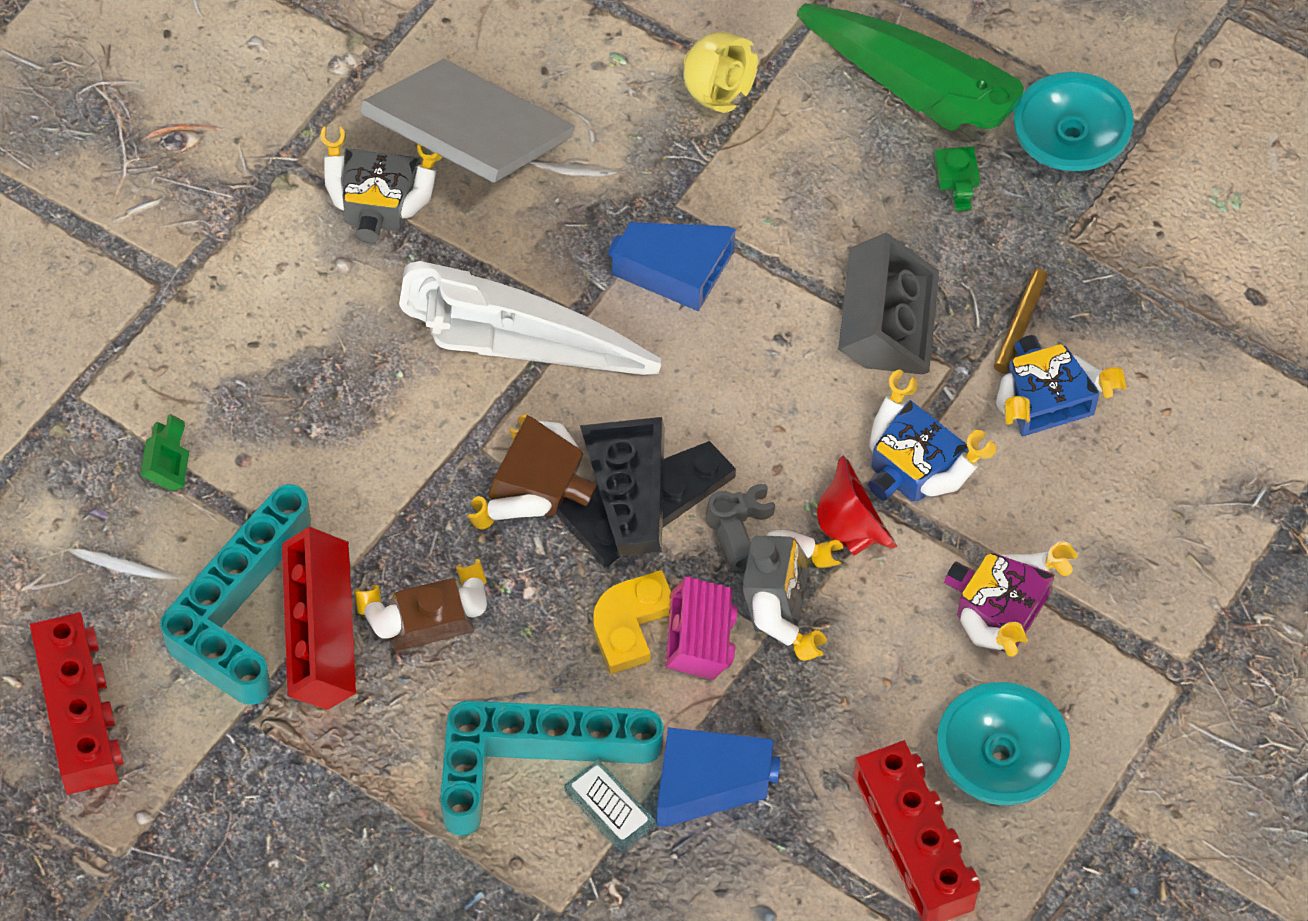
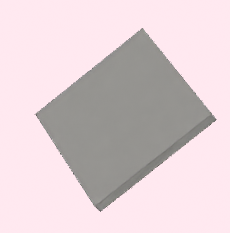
(467, 120)

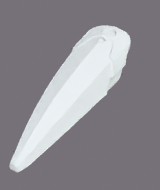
(512, 323)

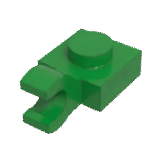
(957, 171)
(163, 456)

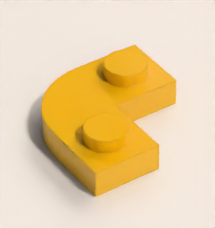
(620, 614)

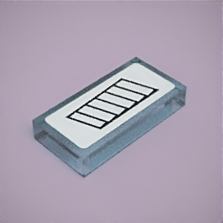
(609, 805)

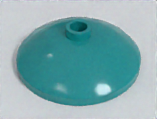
(1073, 107)
(1005, 721)

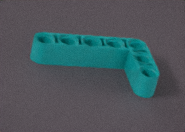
(231, 592)
(534, 743)

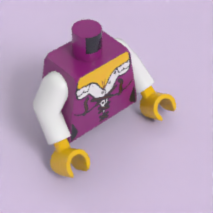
(1006, 594)

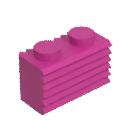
(700, 628)

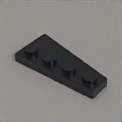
(630, 479)
(687, 481)

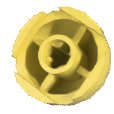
(719, 70)

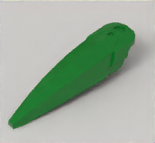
(919, 69)

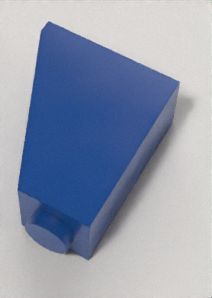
(673, 259)
(712, 773)

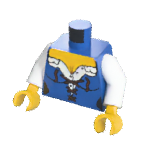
(1052, 387)
(917, 451)

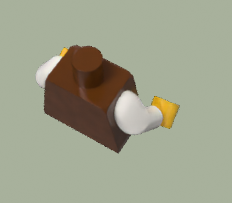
(534, 475)
(427, 611)

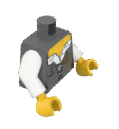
(377, 187)
(777, 584)

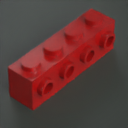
(318, 618)
(74, 703)
(916, 833)

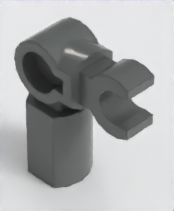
(726, 516)

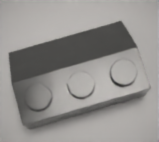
(888, 307)

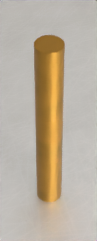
(1021, 319)

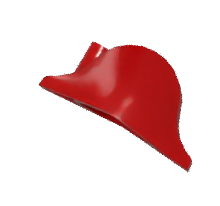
(848, 513)

